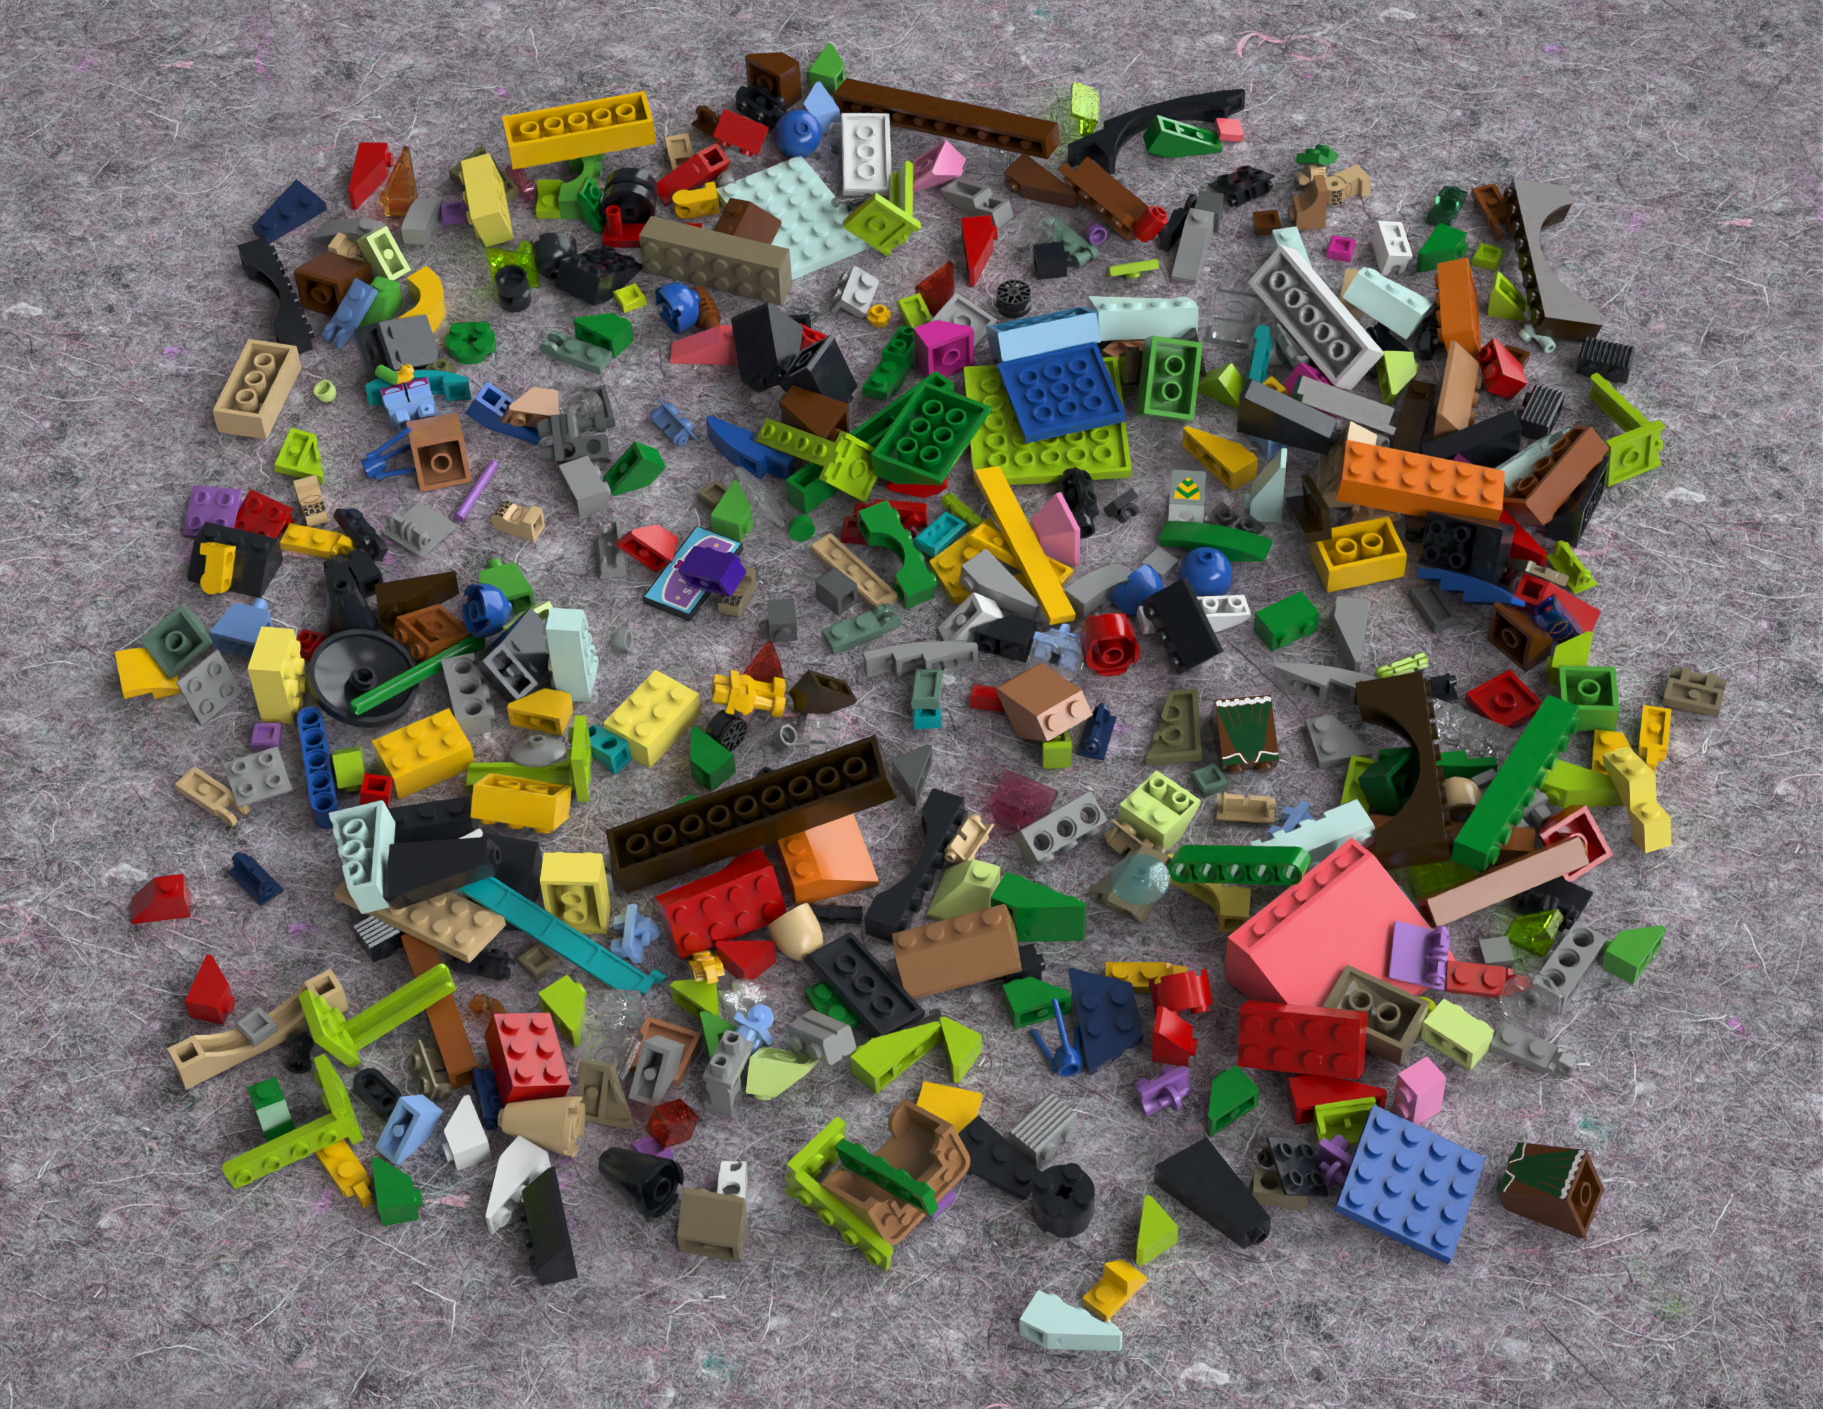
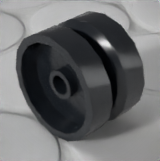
(633, 193)

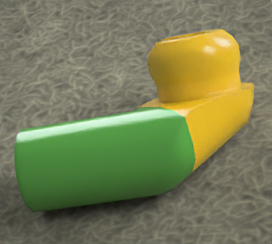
(395, 377)

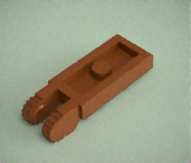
(1492, 208)

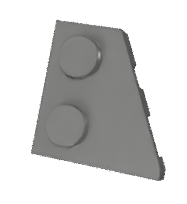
(1290, 346)
(1333, 742)

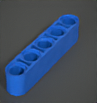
(317, 765)

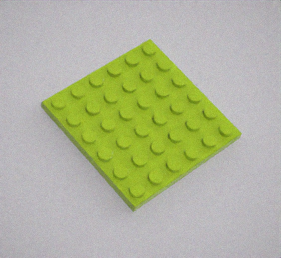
(1000, 442)

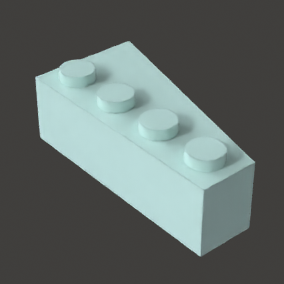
(1143, 317)
(570, 653)
(1325, 835)
(363, 846)

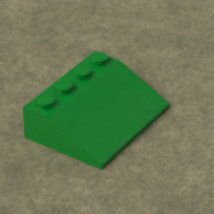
(928, 436)

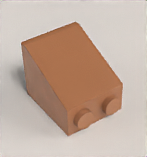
(439, 452)
(1042, 703)

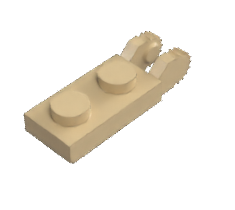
(209, 795)

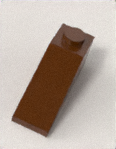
(1038, 184)

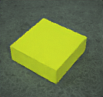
(629, 298)

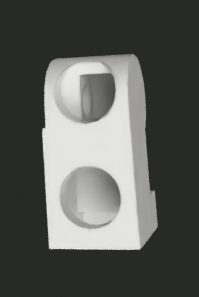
(733, 1178)

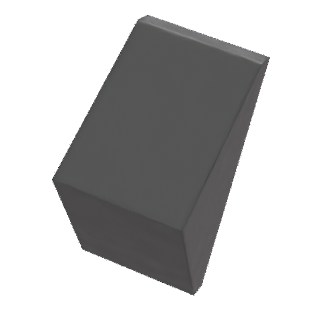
(912, 771)

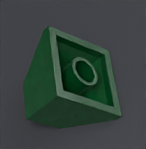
(1391, 781)

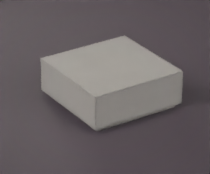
(1161, 562)
(1496, 951)
(256, 1026)

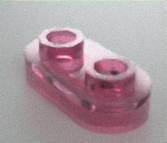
(526, 187)

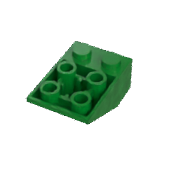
(1040, 911)

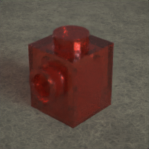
(672, 1123)

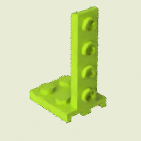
(886, 222)
(1640, 444)
(844, 462)
(573, 772)
(347, 1037)
(305, 1139)
(807, 1169)

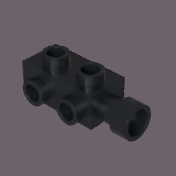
(760, 105)
(1080, 498)

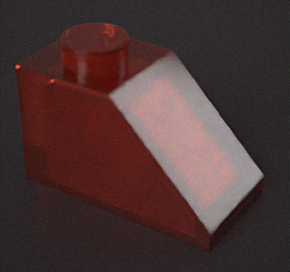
(937, 288)

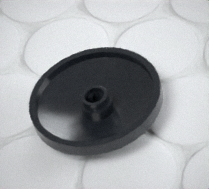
(354, 664)

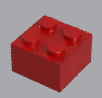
(740, 132)

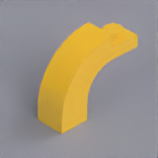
(428, 292)

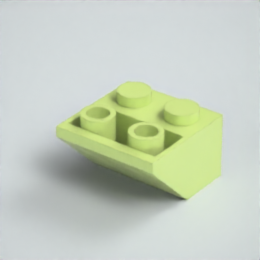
(1159, 810)

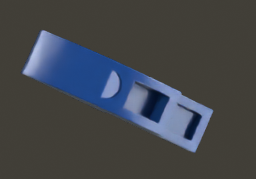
(740, 449)

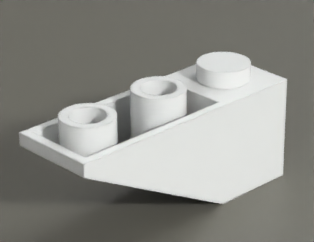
(515, 1170)

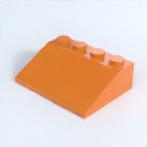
(826, 861)

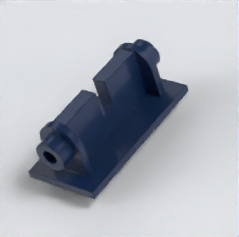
(1097, 733)
(254, 879)
(487, 1096)

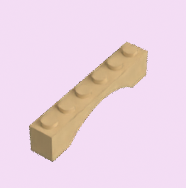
(209, 1055)

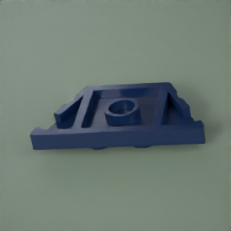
(1105, 1016)

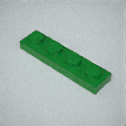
(887, 1177)

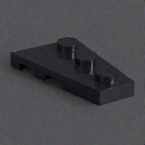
(997, 1159)

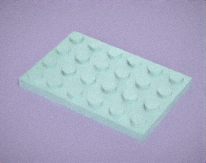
(804, 206)

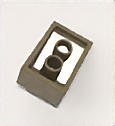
(1392, 1013)

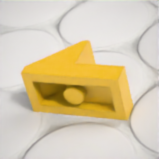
(1114, 1289)

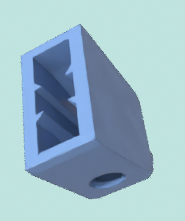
(240, 628)

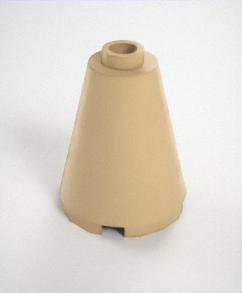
(546, 1122)

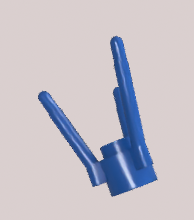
(375, 464)
(1066, 1060)

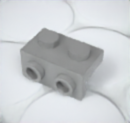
(854, 292)

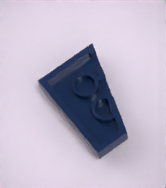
(288, 212)

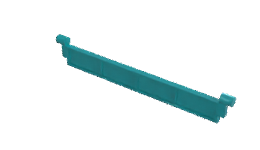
(560, 937)

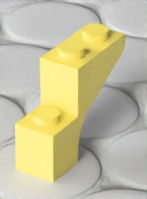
(1637, 789)
(1229, 903)

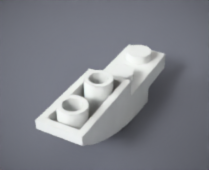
(1220, 610)

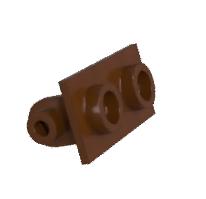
(706, 120)

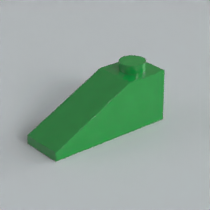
(1178, 139)

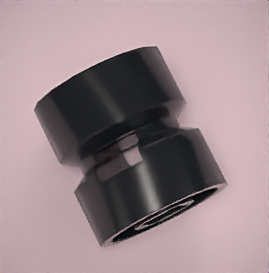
(513, 288)

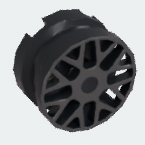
(1013, 301)
(727, 729)

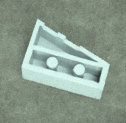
(1388, 302)
(1521, 463)

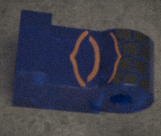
(1557, 620)

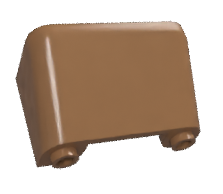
(922, 1147)

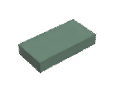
(927, 689)

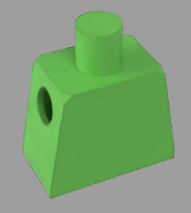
(511, 582)

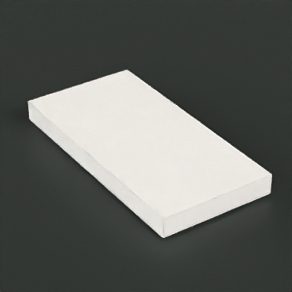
(865, 153)

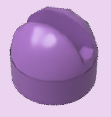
(1096, 233)

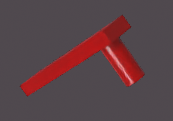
(623, 235)

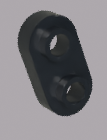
(380, 1095)

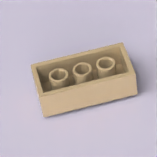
(257, 389)

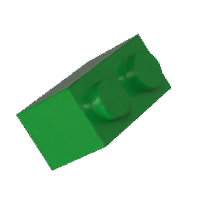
(1286, 621)

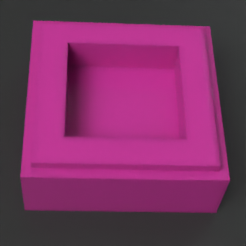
(1341, 248)

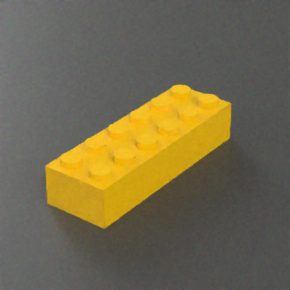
(579, 130)

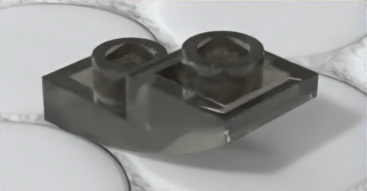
(1227, 517)

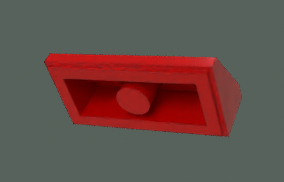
(985, 698)

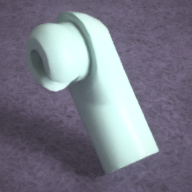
(1545, 342)

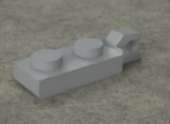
(1531, 1051)

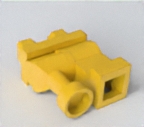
(746, 694)

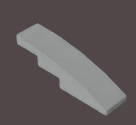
(906, 658)
(1319, 681)

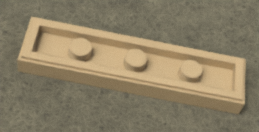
(870, 586)

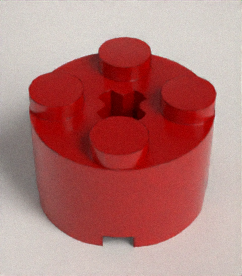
(1109, 643)
(1182, 992)

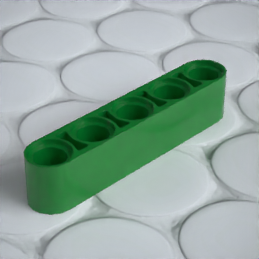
(1239, 864)

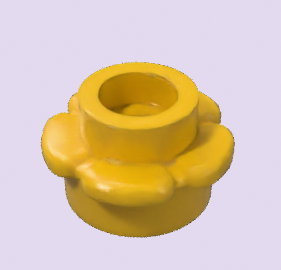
(878, 315)

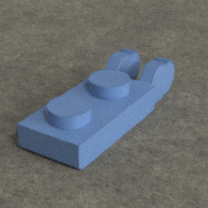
(349, 313)

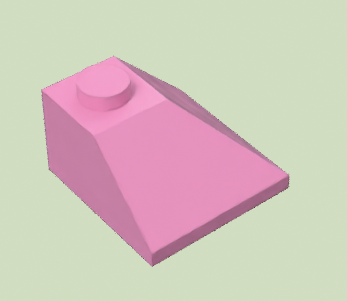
(937, 167)
(1057, 531)

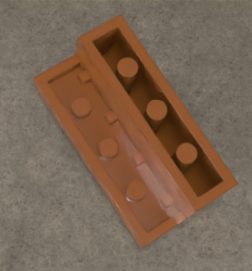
(1105, 196)

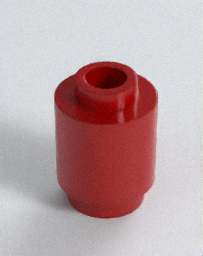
(1150, 223)

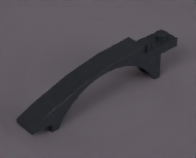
(1116, 132)

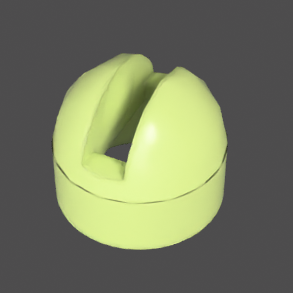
(325, 391)

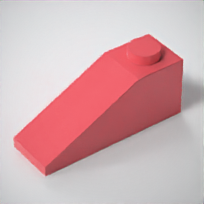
(706, 347)

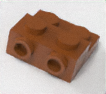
(428, 631)

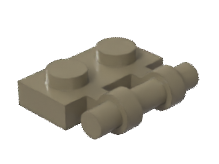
(1694, 691)

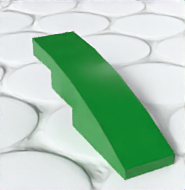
(1233, 543)
(1454, 763)

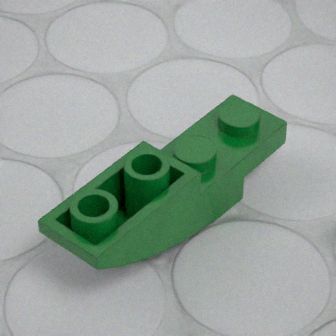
(894, 367)

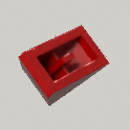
(746, 958)

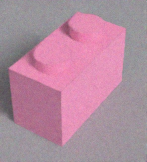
(1419, 1092)

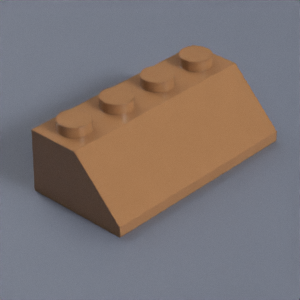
(1457, 392)
(957, 951)

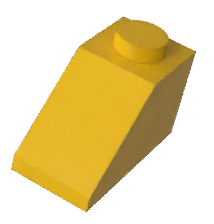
(542, 711)

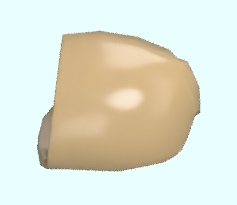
(1462, 796)
(797, 932)

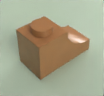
(1310, 207)

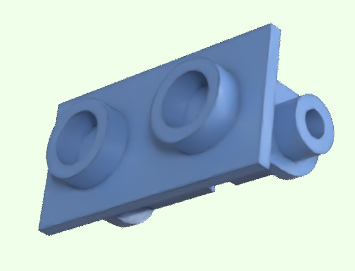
(667, 415)

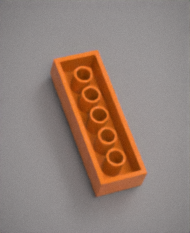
(1417, 483)

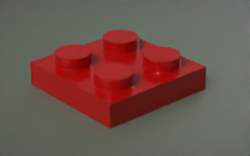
(1504, 700)

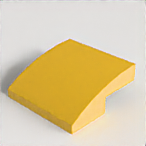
(143, 675)

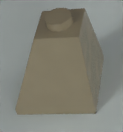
(1105, 896)

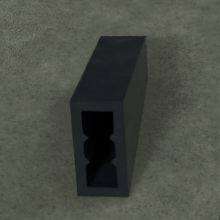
(1284, 420)
(1481, 444)
(437, 867)
(1214, 1192)

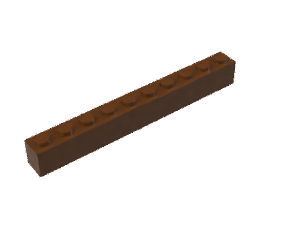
(951, 118)

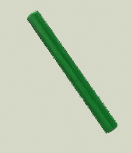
(413, 675)

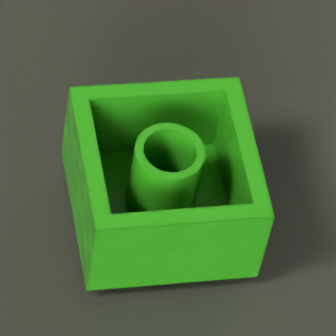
(1593, 691)

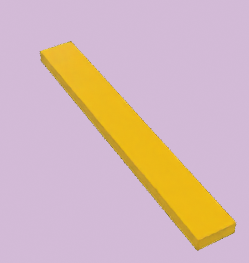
(1024, 545)

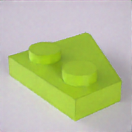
(300, 456)

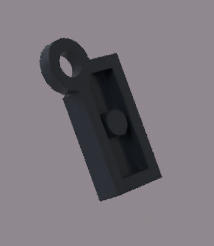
(1173, 229)

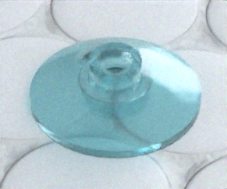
(1140, 888)

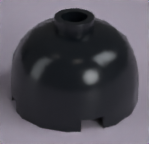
(549, 252)

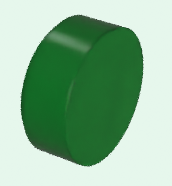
(801, 528)

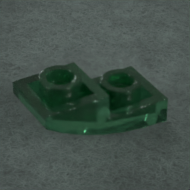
(1447, 206)

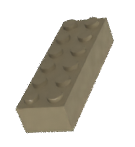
(716, 260)

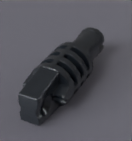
(1428, 335)

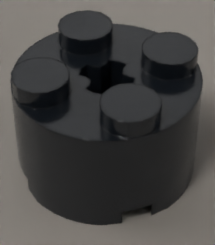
(1063, 1200)

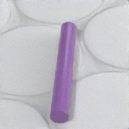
(476, 490)

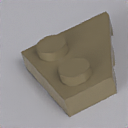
(1525, 566)
(603, 1095)

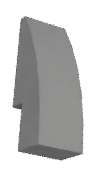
(977, 201)
(421, 220)
(1095, 588)

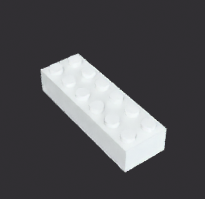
(1315, 318)

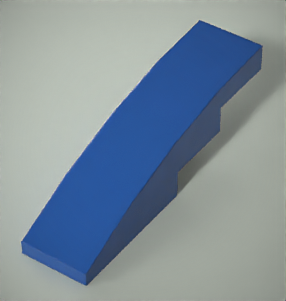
(1473, 589)

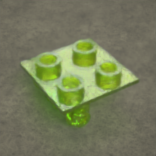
(522, 257)

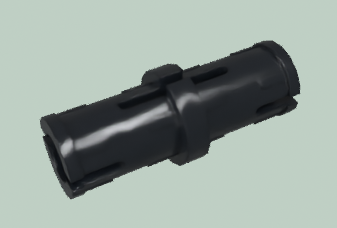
(837, 913)

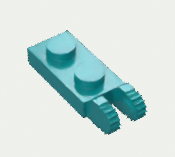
(1261, 355)

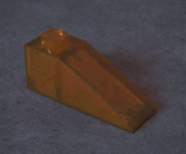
(400, 187)

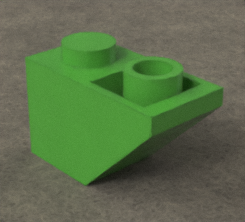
(827, 70)

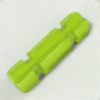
(961, 510)
(1403, 666)

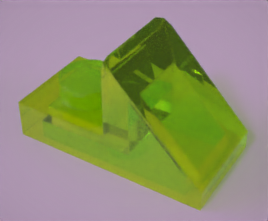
(1535, 931)

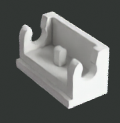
(1390, 246)

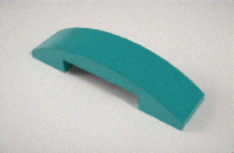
(441, 382)

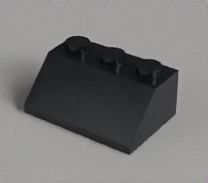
(1574, 516)
(254, 562)
(1182, 626)
(433, 820)
(547, 1230)

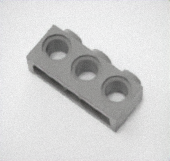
(468, 695)
(1046, 829)
(1579, 960)

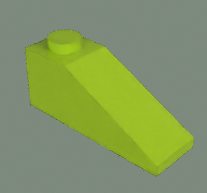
(1579, 786)
(892, 1054)

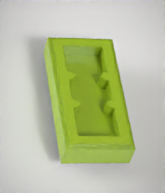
(1133, 269)
(914, 310)

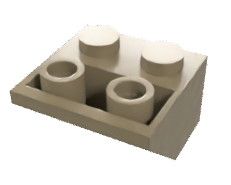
(712, 1224)

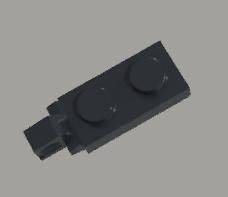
(361, 532)

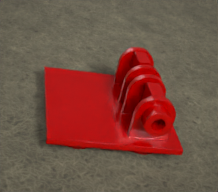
(263, 515)

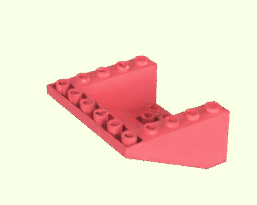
(1315, 928)

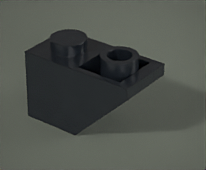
(1007, 637)

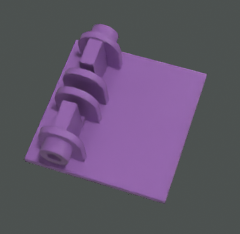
(213, 506)
(1419, 955)

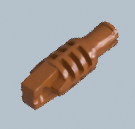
(708, 312)

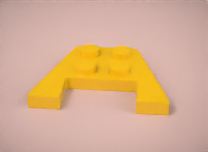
(948, 565)

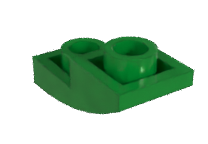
(1320, 156)
(590, 205)

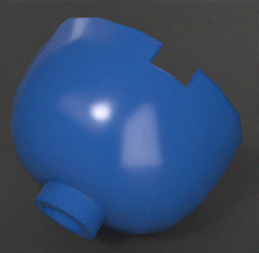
(797, 133)
(678, 306)
(1207, 571)
(1140, 585)
(485, 610)

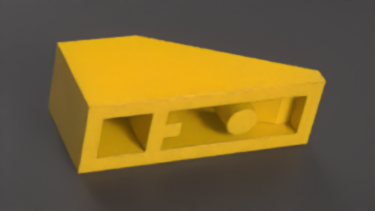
(1222, 457)

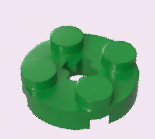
(461, 333)

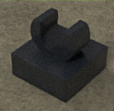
(1121, 504)

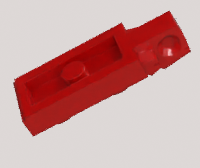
(910, 512)
(1476, 979)

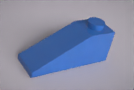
(489, 408)

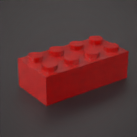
(721, 906)
(1302, 1039)

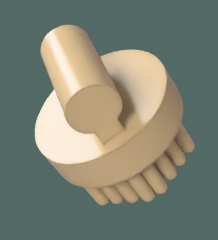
(1309, 171)

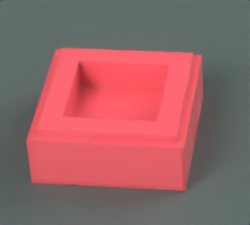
(1228, 129)

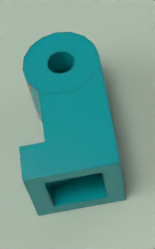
(609, 749)

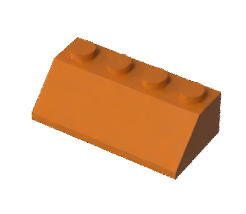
(1458, 306)

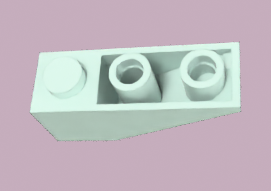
(1061, 1326)

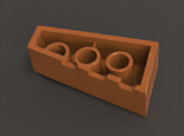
(1555, 476)

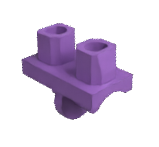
(1164, 1091)
(1334, 1159)

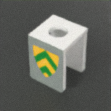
(1187, 496)

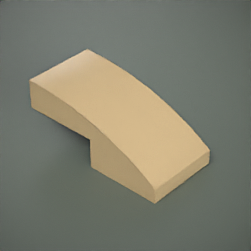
(678, 149)

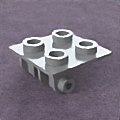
(418, 529)
(208, 687)
(257, 777)

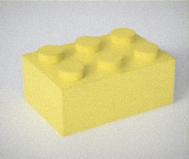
(486, 200)
(278, 675)
(654, 717)
(576, 890)

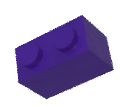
(712, 570)

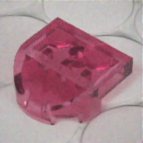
(1020, 801)

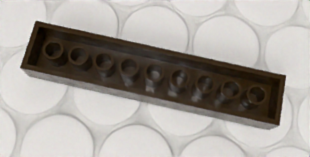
(750, 814)

